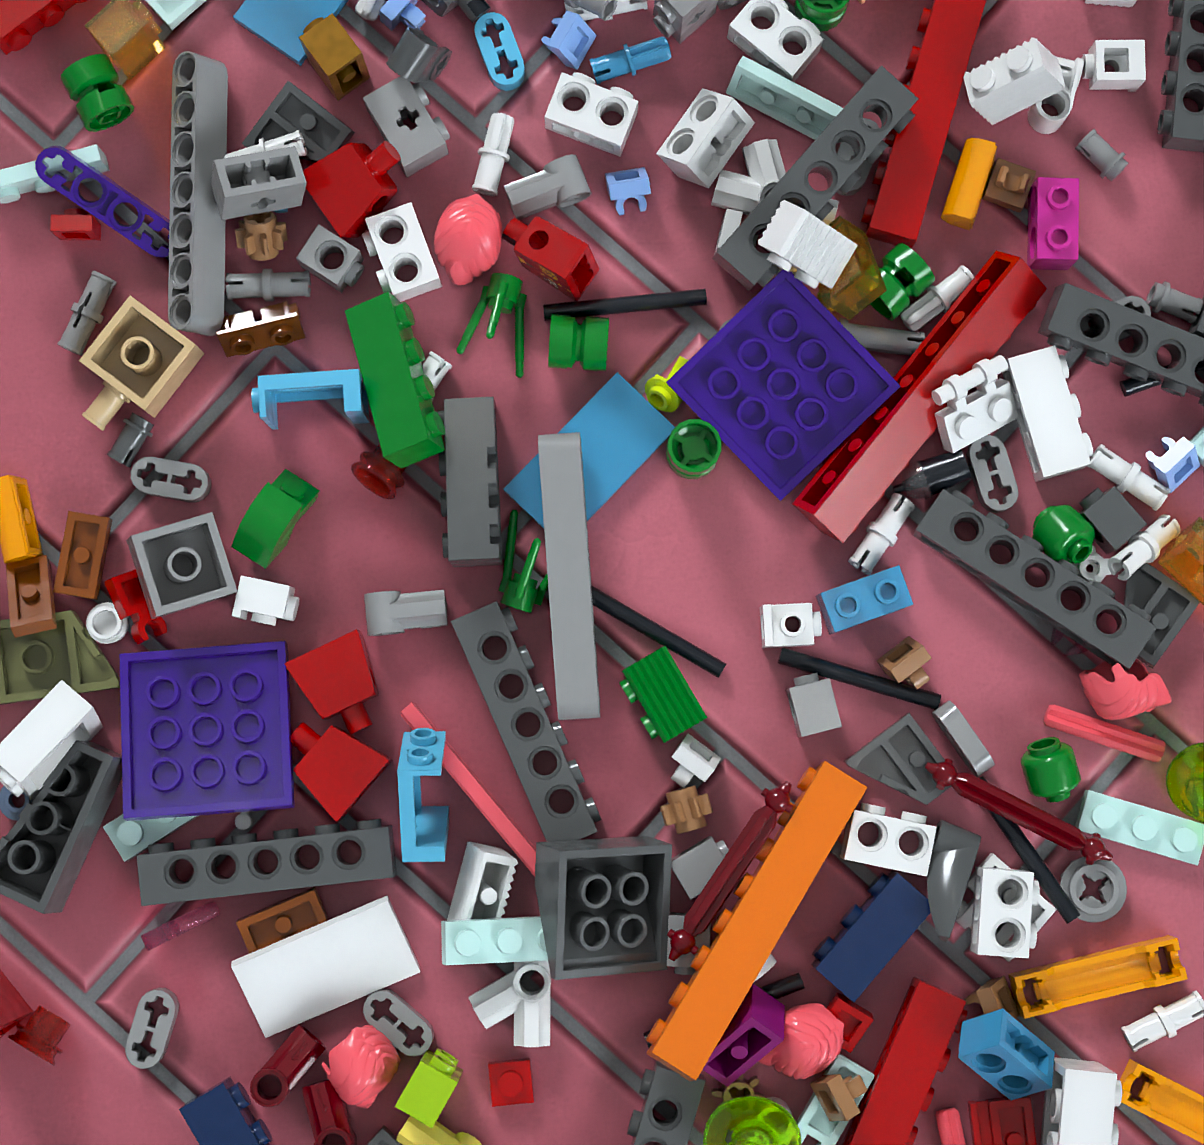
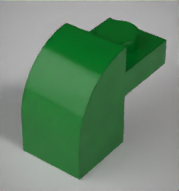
(272, 517)

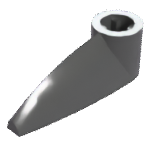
(949, 874)

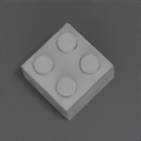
(181, 565)

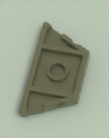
(40, 660)

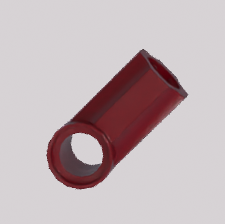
(288, 1064)
(327, 1113)

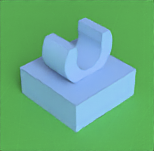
(401, 10)
(570, 39)
(628, 184)
(1176, 463)

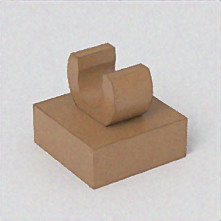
(1009, 185)
(905, 662)
(994, 996)
(838, 1095)

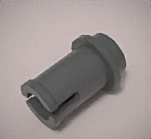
(130, 439)

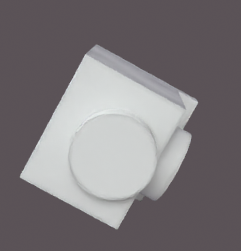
(1124, 56)
(265, 600)
(773, 625)

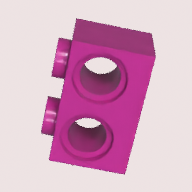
(1053, 223)

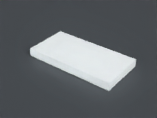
(325, 966)

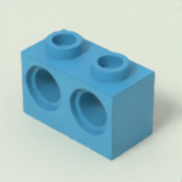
(864, 599)
(1006, 1054)

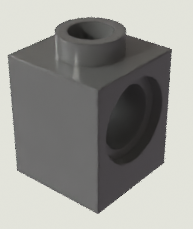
(1111, 518)

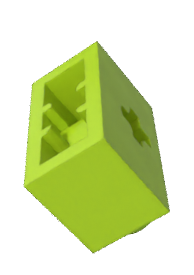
(430, 1086)

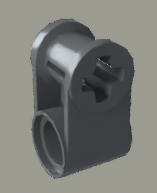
(418, 57)

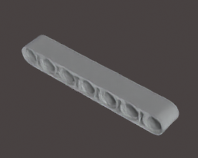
(195, 224)
(569, 576)

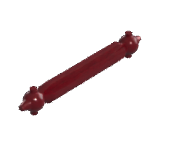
(1018, 811)
(730, 871)

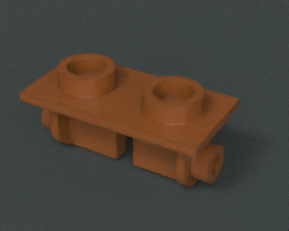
(278, 327)

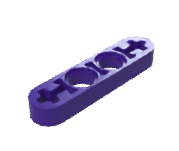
(111, 197)

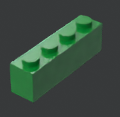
(395, 380)

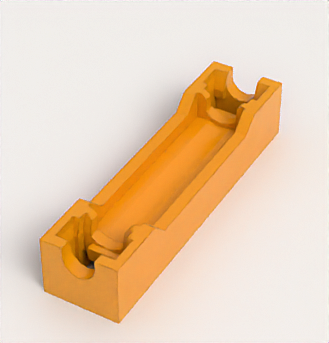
(1097, 976)
(1165, 1101)

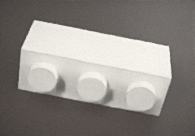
(1048, 413)

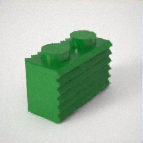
(662, 694)

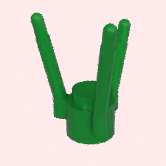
(501, 297)
(521, 590)

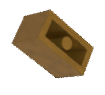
(334, 55)

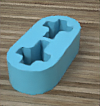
(491, 54)

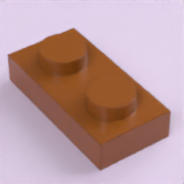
(82, 555)
(30, 596)
(282, 920)

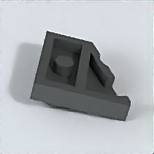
(297, 111)
(1165, 602)
(899, 760)

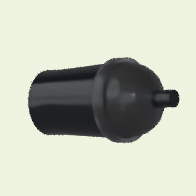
(933, 475)

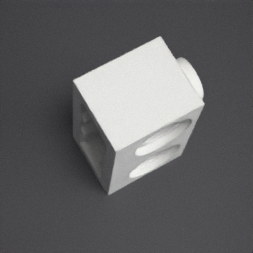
(767, 44)
(586, 123)
(705, 137)
(408, 251)
(886, 850)
(991, 912)

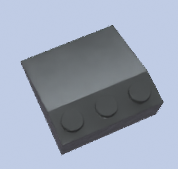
(604, 905)

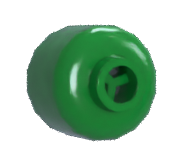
(1064, 534)
(1050, 769)

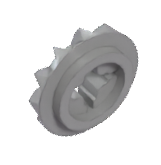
(1112, 890)

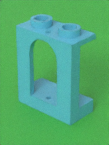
(311, 387)
(421, 827)

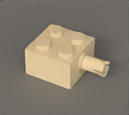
(139, 362)

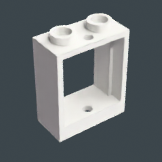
(44, 738)

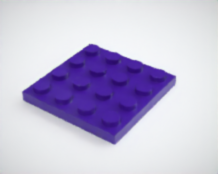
(783, 383)
(206, 731)

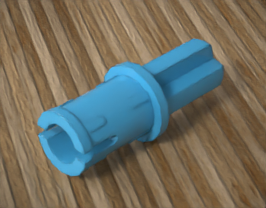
(630, 59)

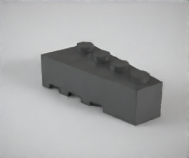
(471, 483)
(58, 828)

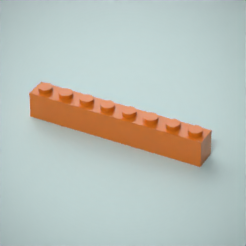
(755, 922)

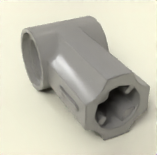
(558, 184)
(394, 612)

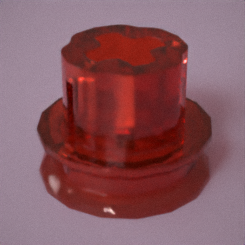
(378, 473)
(41, 1034)

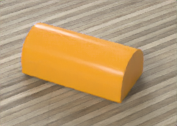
(969, 182)
(17, 521)

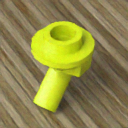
(666, 399)

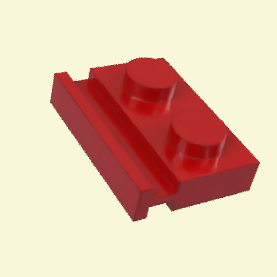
(1002, 1121)

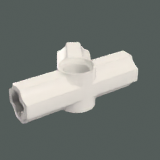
(764, 172)
(508, 996)

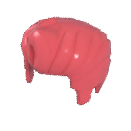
(468, 238)
(1123, 693)
(810, 1042)
(362, 1066)

